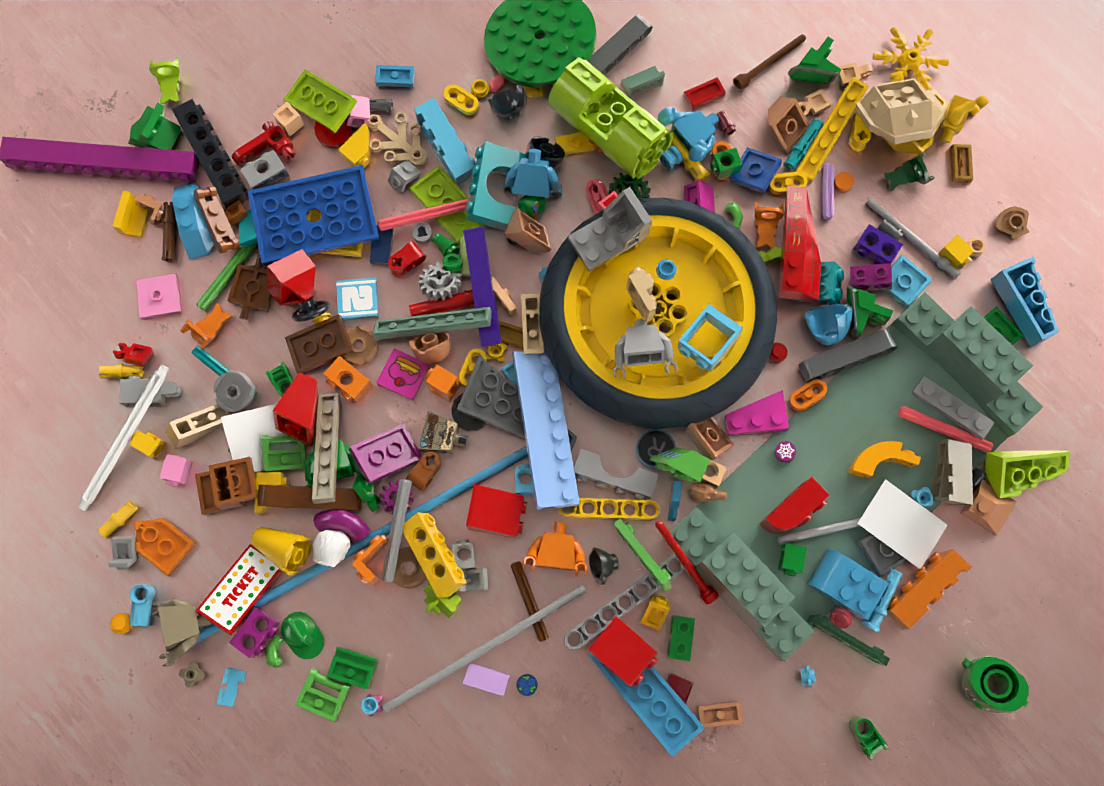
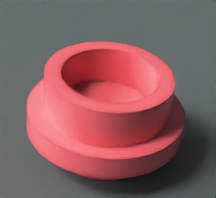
(841, 618)

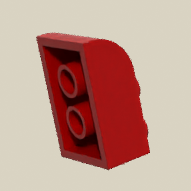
(796, 507)

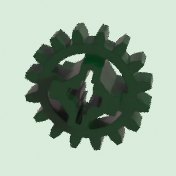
(627, 181)

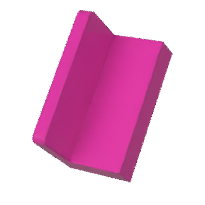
(700, 194)

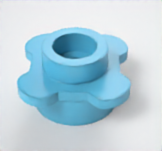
(927, 495)
(808, 676)

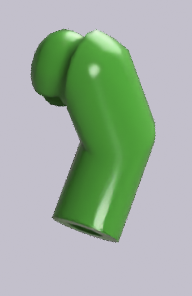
(735, 211)
(272, 657)

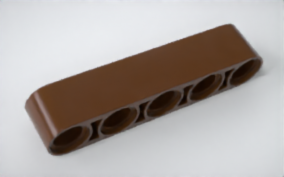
(302, 498)

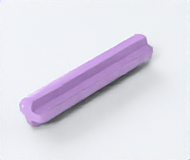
(828, 192)

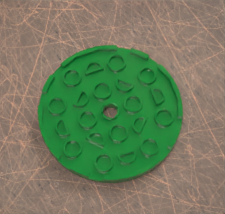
(533, 61)

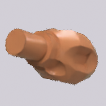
(705, 492)

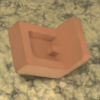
(148, 202)

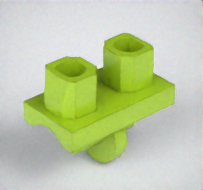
(440, 604)

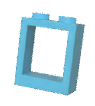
(719, 321)

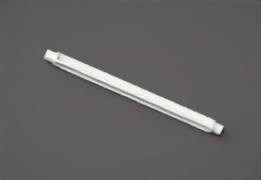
(123, 437)

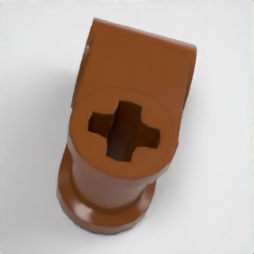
(422, 472)

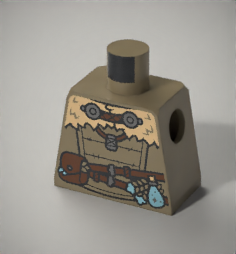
(440, 435)

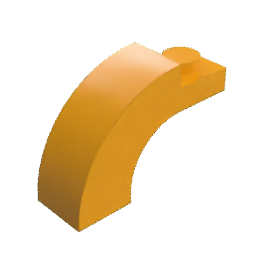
(867, 460)

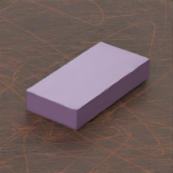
(486, 679)

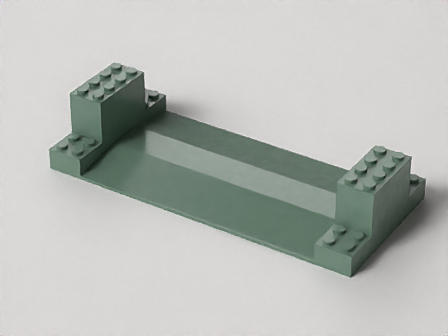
(857, 412)

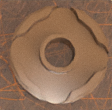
(370, 347)
(410, 580)

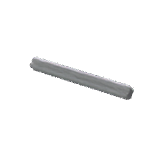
(396, 530)

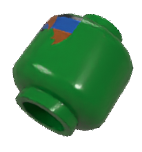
(532, 205)

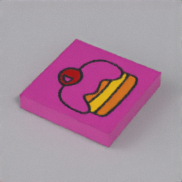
(403, 374)

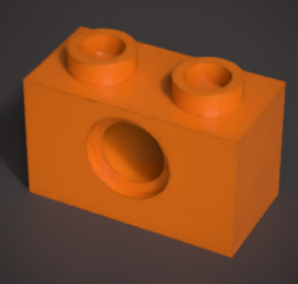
(341, 369)

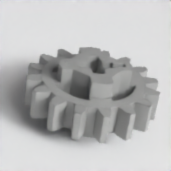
(438, 282)

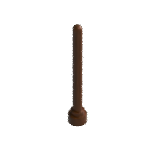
(742, 80)

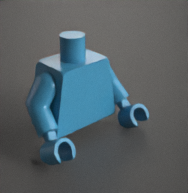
(533, 177)

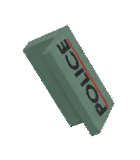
(643, 81)

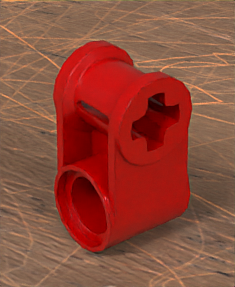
(407, 258)

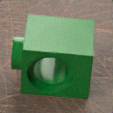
(731, 157)
(792, 559)

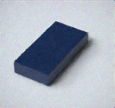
(382, 248)

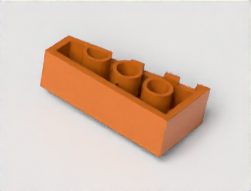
(926, 587)

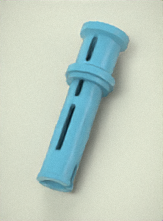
(880, 610)

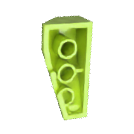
(1018, 470)

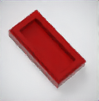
(704, 93)

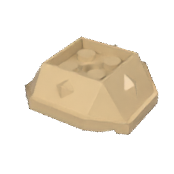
(901, 111)

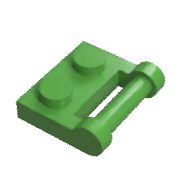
(282, 459)
(321, 702)

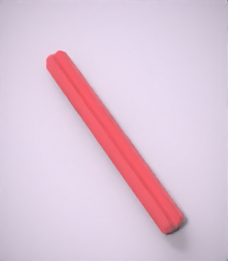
(422, 215)
(944, 429)

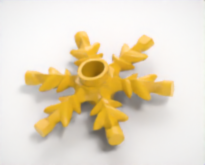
(911, 58)

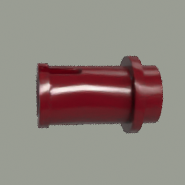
(727, 126)

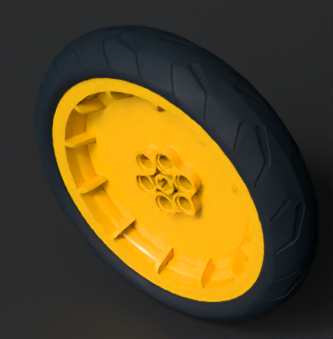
(589, 312)

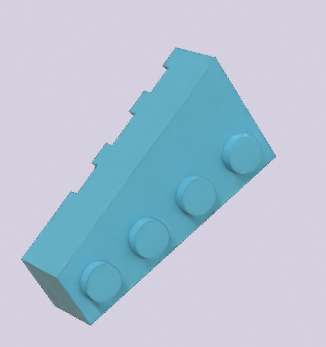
(444, 141)

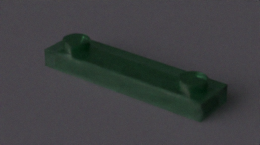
(873, 653)

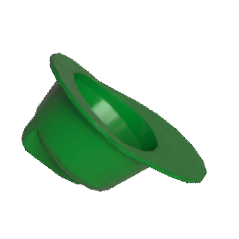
(302, 635)

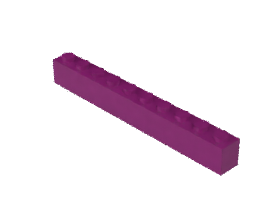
(99, 158)

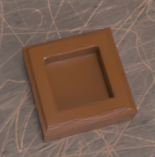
(236, 212)

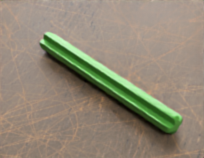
(224, 277)

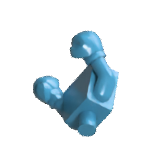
(692, 129)

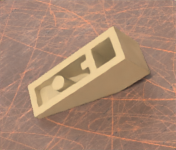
(532, 335)
(195, 426)

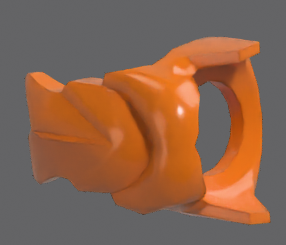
(766, 222)
(206, 330)

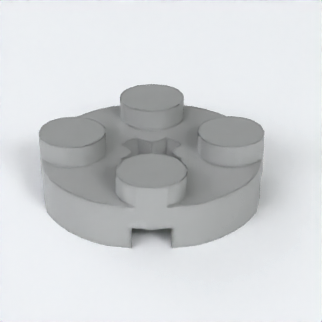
(244, 387)

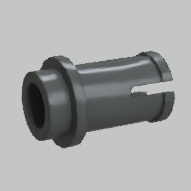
(381, 104)
(890, 230)

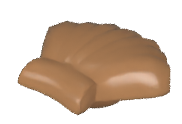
(1013, 222)

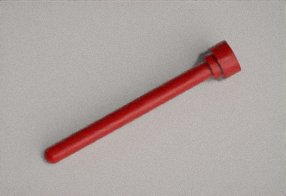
(708, 593)

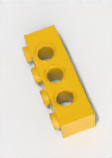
(423, 548)

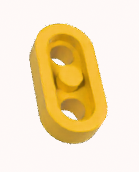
(462, 100)
(785, 180)
(468, 365)

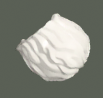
(330, 547)

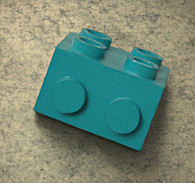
(830, 283)

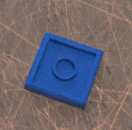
(757, 170)

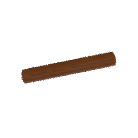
(529, 599)

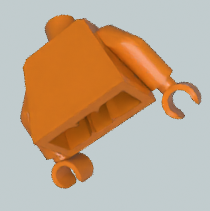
(556, 551)

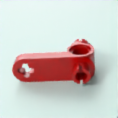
(263, 142)

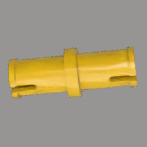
(120, 371)
(117, 519)

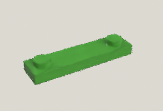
(661, 576)

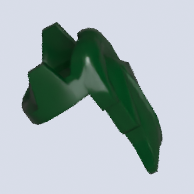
(911, 171)

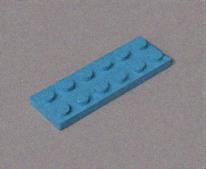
(658, 708)

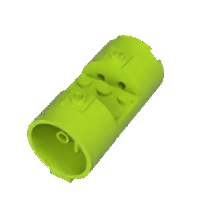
(609, 118)

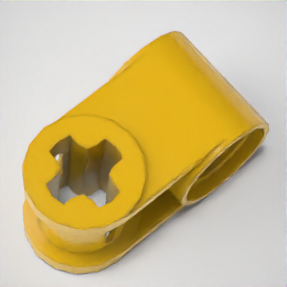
(859, 134)

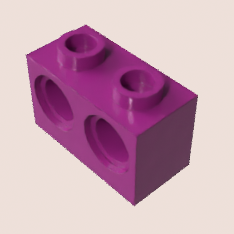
(871, 277)
(251, 629)

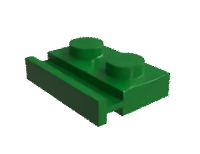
(352, 668)

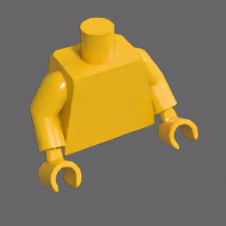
(956, 114)

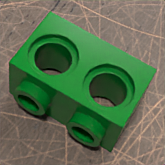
(680, 638)

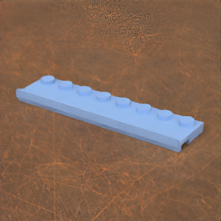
(545, 431)

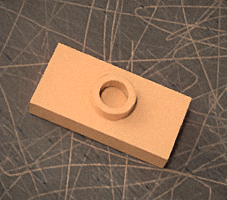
(503, 298)

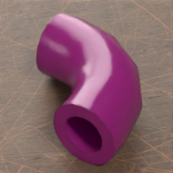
(343, 521)

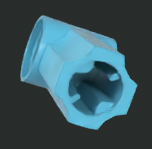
(141, 607)

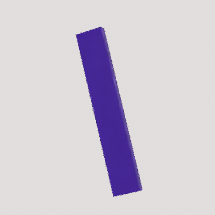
(482, 283)

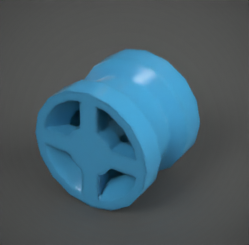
(671, 157)

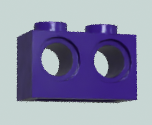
(879, 241)

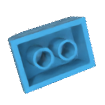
(848, 584)

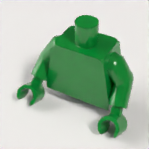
(345, 464)

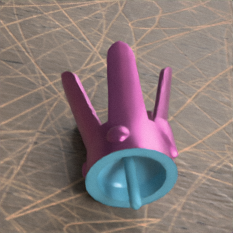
(370, 705)

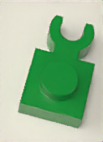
(366, 492)

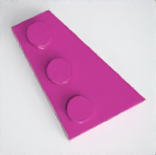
(759, 417)

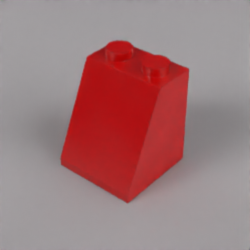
(297, 409)
(496, 512)
(623, 652)

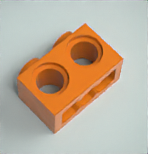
(442, 383)

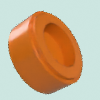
(843, 181)

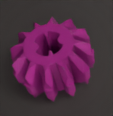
(390, 504)

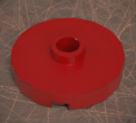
(329, 138)

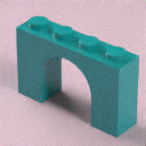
(482, 207)

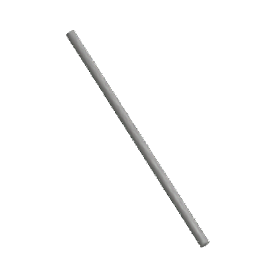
(483, 649)

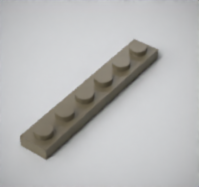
(326, 448)

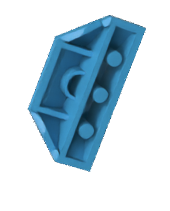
(191, 223)

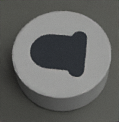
(422, 233)

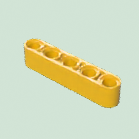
(618, 505)

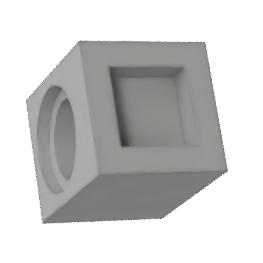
(470, 562)

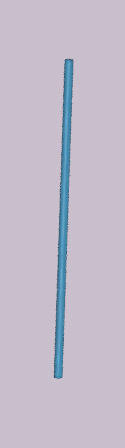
(384, 530)

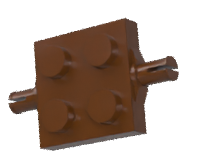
(250, 288)

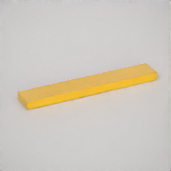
(832, 128)

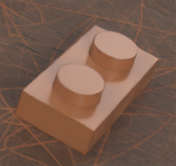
(720, 714)

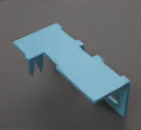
(234, 677)

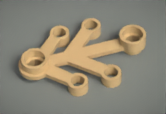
(398, 142)

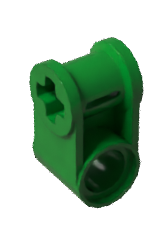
(280, 378)
(869, 740)

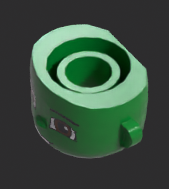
(1012, 686)

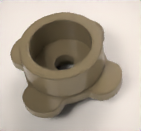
(192, 668)

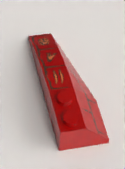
(800, 253)

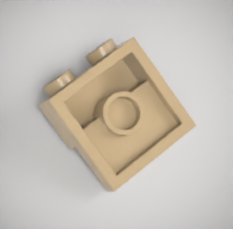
(640, 288)

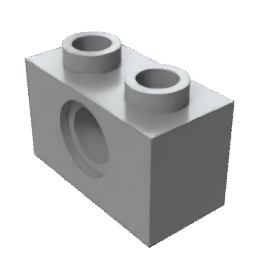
(274, 173)

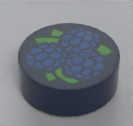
(527, 684)

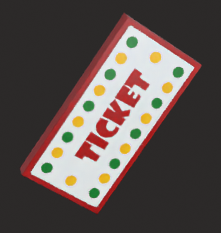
(239, 590)

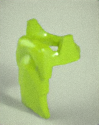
(167, 79)

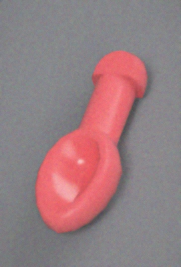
(496, 83)

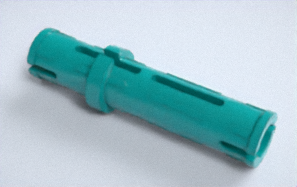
(799, 151)

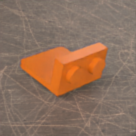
(364, 573)

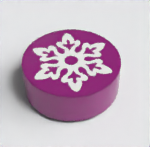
(785, 451)

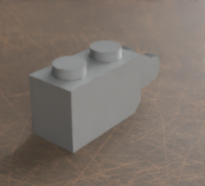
(134, 386)

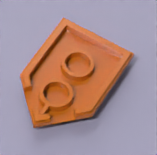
(162, 544)

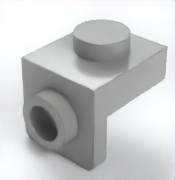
(402, 175)
(123, 552)
(476, 580)

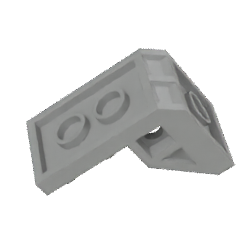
(619, 228)

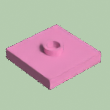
(158, 296)

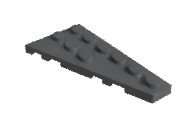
(495, 400)

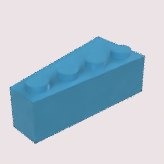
(1026, 301)

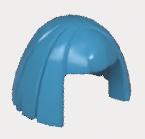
(829, 322)

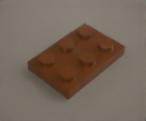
(319, 344)

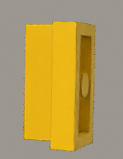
(130, 218)

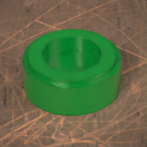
(452, 262)

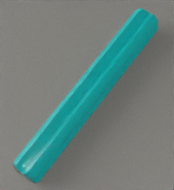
(211, 362)

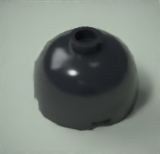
(509, 102)
(552, 153)

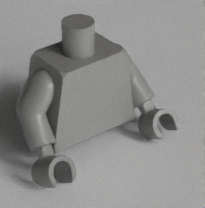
(643, 346)

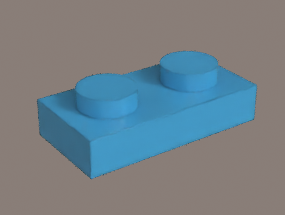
(395, 76)

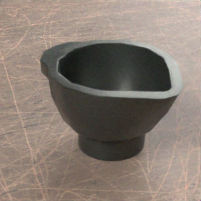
(602, 564)

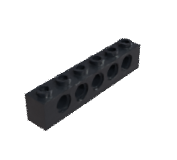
(186, 115)

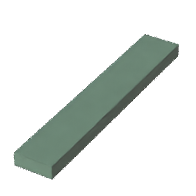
(432, 323)

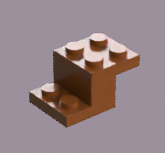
(226, 485)

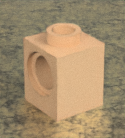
(288, 119)
(719, 471)

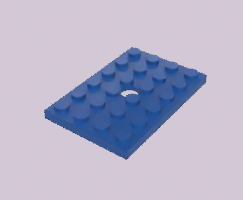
(282, 210)

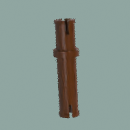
(169, 223)

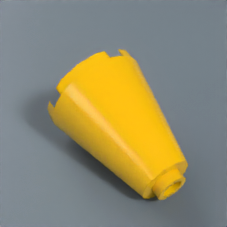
(282, 548)

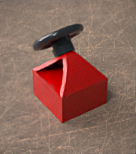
(293, 282)

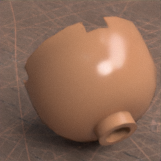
(431, 347)

